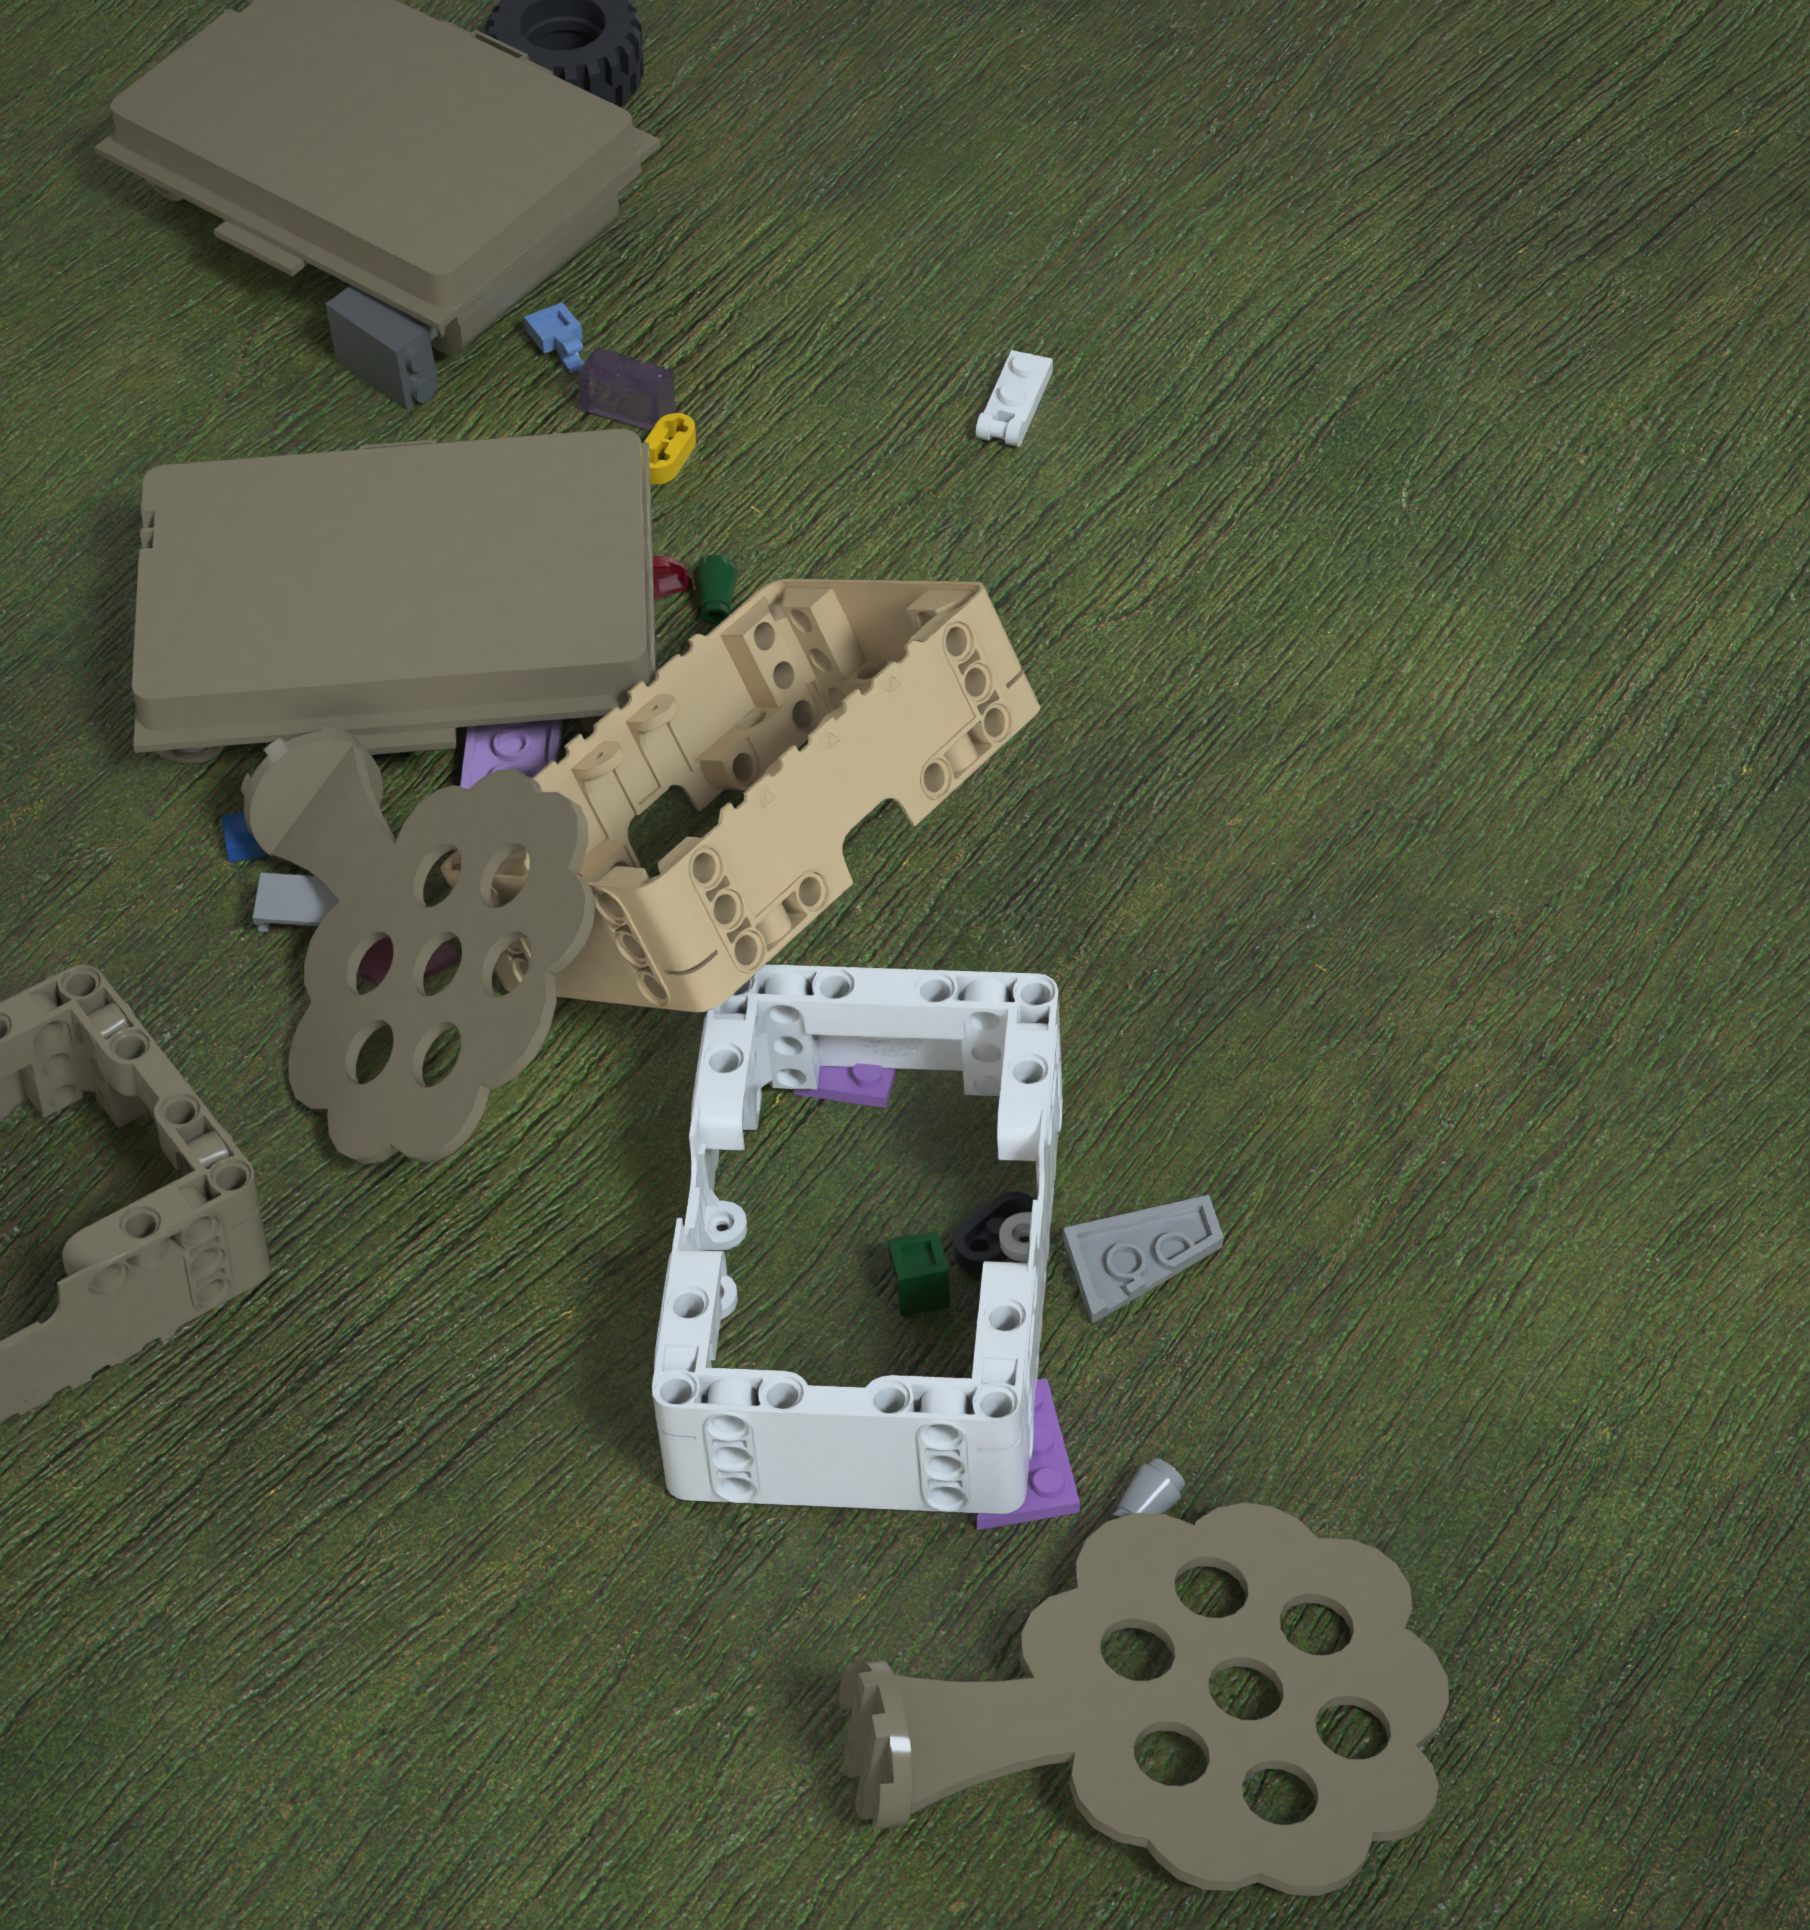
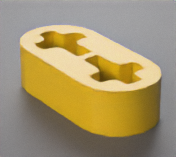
(675, 451)

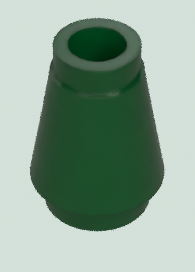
(715, 587)

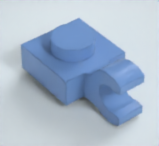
(557, 330)

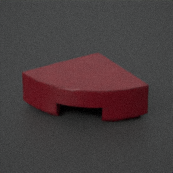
(669, 577)

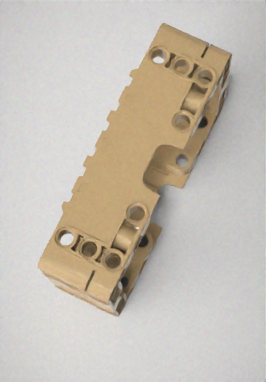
(897, 702)

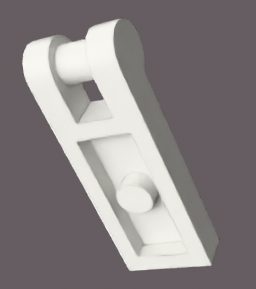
(1015, 398)

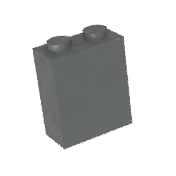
(382, 347)

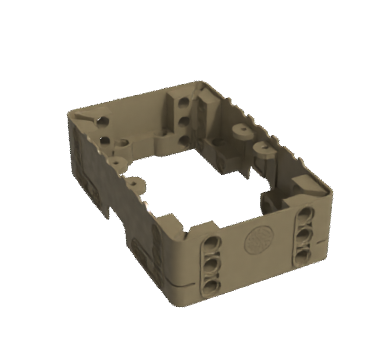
(157, 1257)

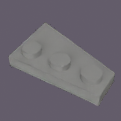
(1138, 1250)

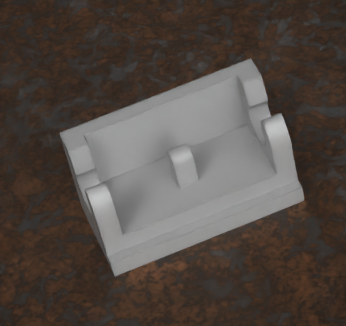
(291, 900)

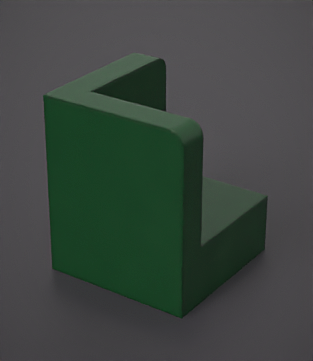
(920, 1273)

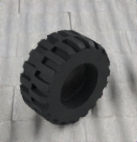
(598, 39)

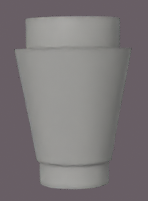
(1152, 1490)

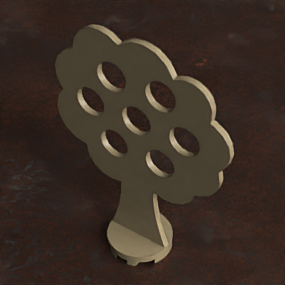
(320, 809)
(937, 1737)

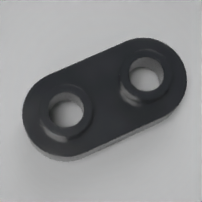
(983, 1229)

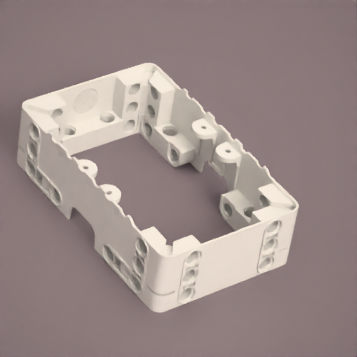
(901, 1436)

